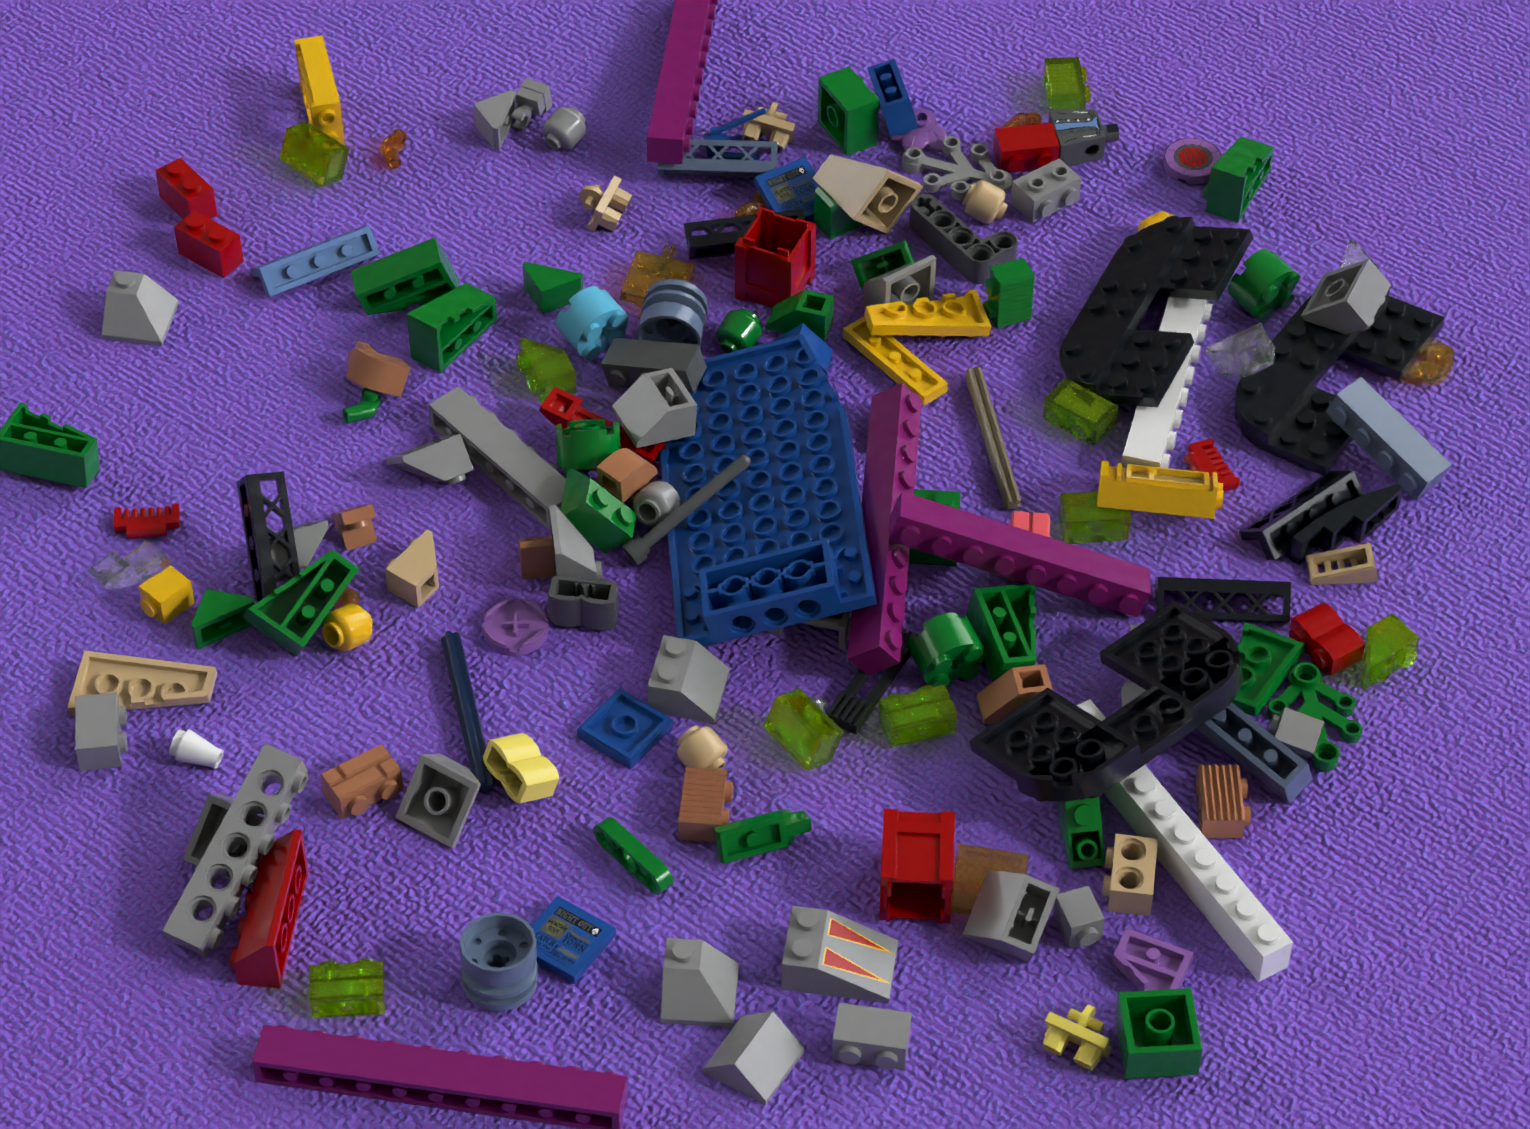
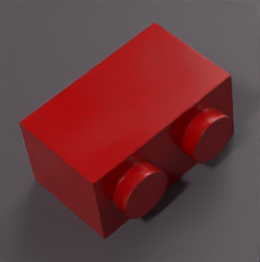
(1025, 147)
(185, 190)
(208, 244)

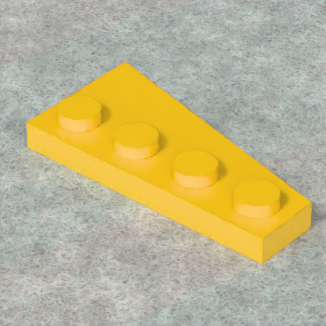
(930, 318)

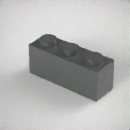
(631, 358)

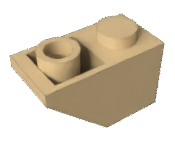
(414, 572)

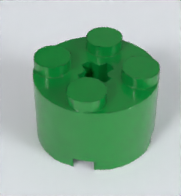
(1264, 285)
(586, 443)
(947, 650)

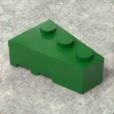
(1237, 178)
(404, 278)
(449, 325)
(47, 451)
(301, 604)
(1004, 626)

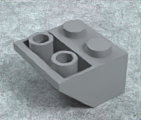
(656, 409)
(1011, 913)

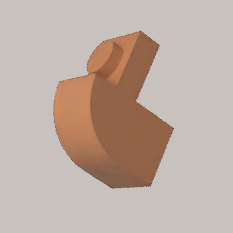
(376, 370)
(625, 474)

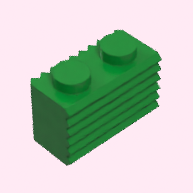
(1009, 293)

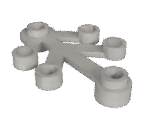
(915, 162)

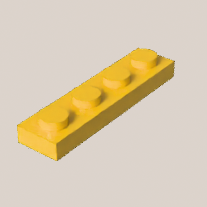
(896, 361)

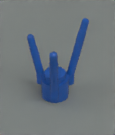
(716, 134)

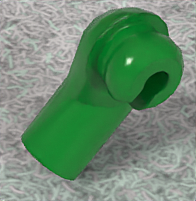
(365, 409)

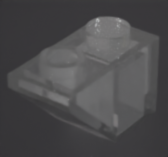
(1242, 353)

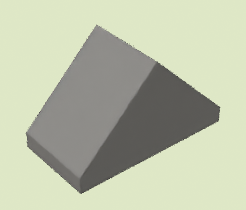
(494, 117)

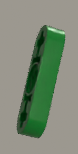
(633, 855)

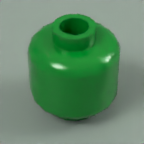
(738, 330)

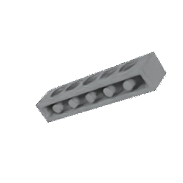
(269, 767)

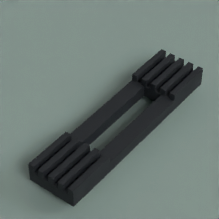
(849, 711)

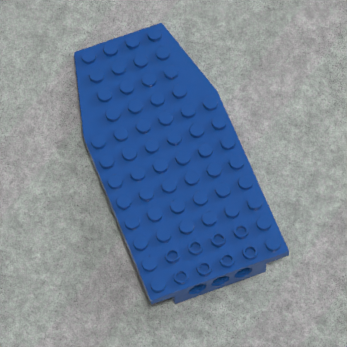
(788, 529)

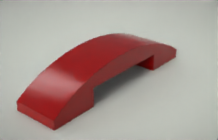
(565, 407)

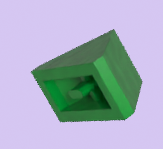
(830, 216)
(881, 261)
(550, 286)
(219, 616)

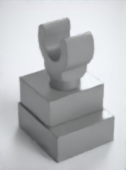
(531, 99)

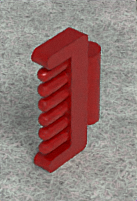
(1205, 458)
(148, 525)

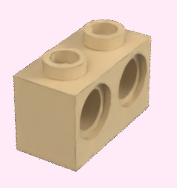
(1132, 874)

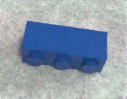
(893, 98)

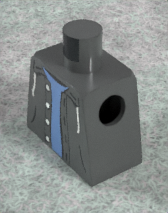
(1081, 134)

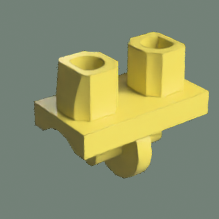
(1091, 1044)

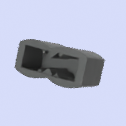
(583, 602)

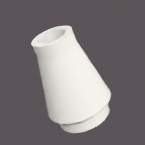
(194, 749)

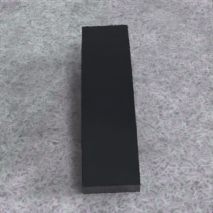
(1352, 519)

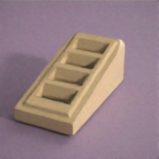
(1351, 555)

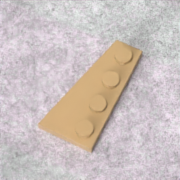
(142, 681)

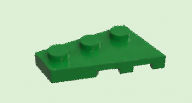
(1265, 664)

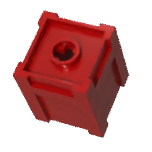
(774, 258)
(917, 865)

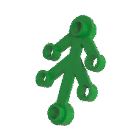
(1307, 680)

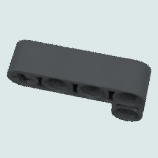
(957, 241)

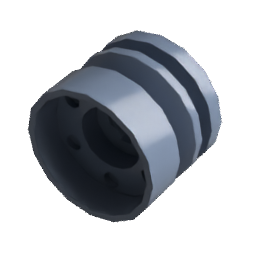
(673, 313)
(499, 961)

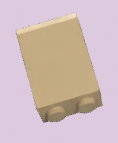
(867, 191)

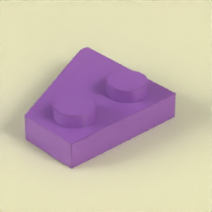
(1151, 962)

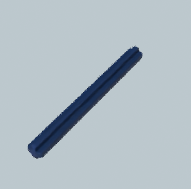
(466, 708)

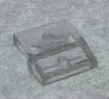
(137, 566)

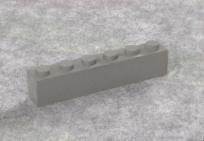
(499, 453)

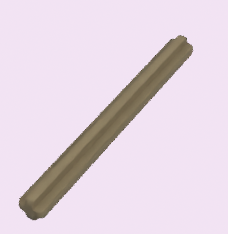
(993, 438)

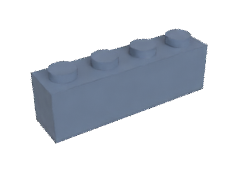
(1388, 438)
(1258, 752)

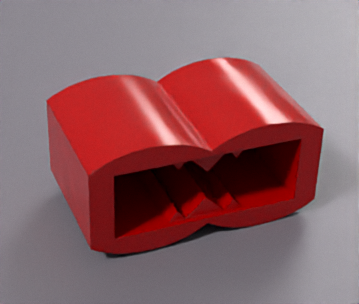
(1327, 639)

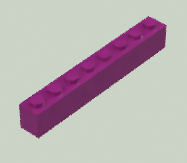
(1019, 554)

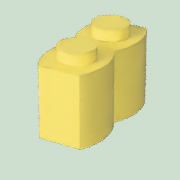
(521, 768)

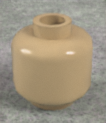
(985, 202)
(702, 748)

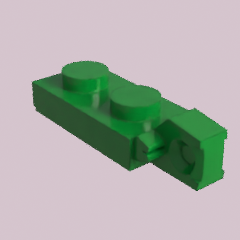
(759, 834)

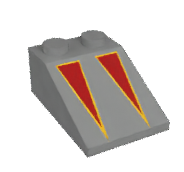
(837, 957)

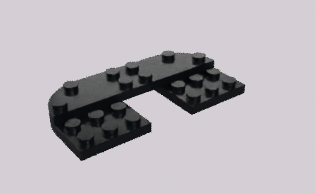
(1161, 260)
(1286, 411)
(1070, 755)

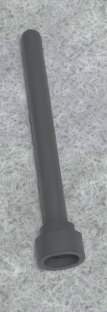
(639, 547)

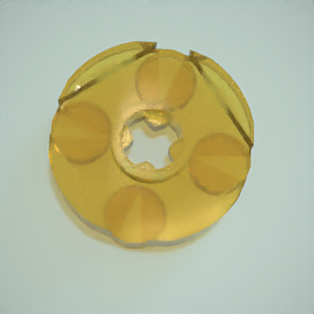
(1435, 369)

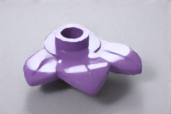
(928, 133)

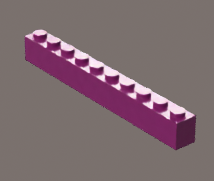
(680, 81)
(889, 469)
(440, 1078)

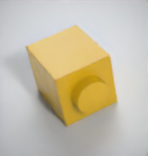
(166, 595)

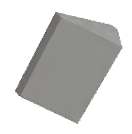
(755, 1056)

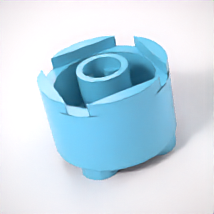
(592, 322)

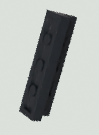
(723, 243)
(1283, 522)
(258, 533)
(1217, 586)

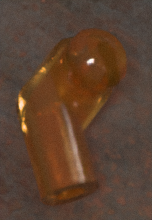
(1024, 119)
(391, 148)

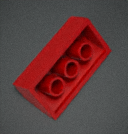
(271, 914)

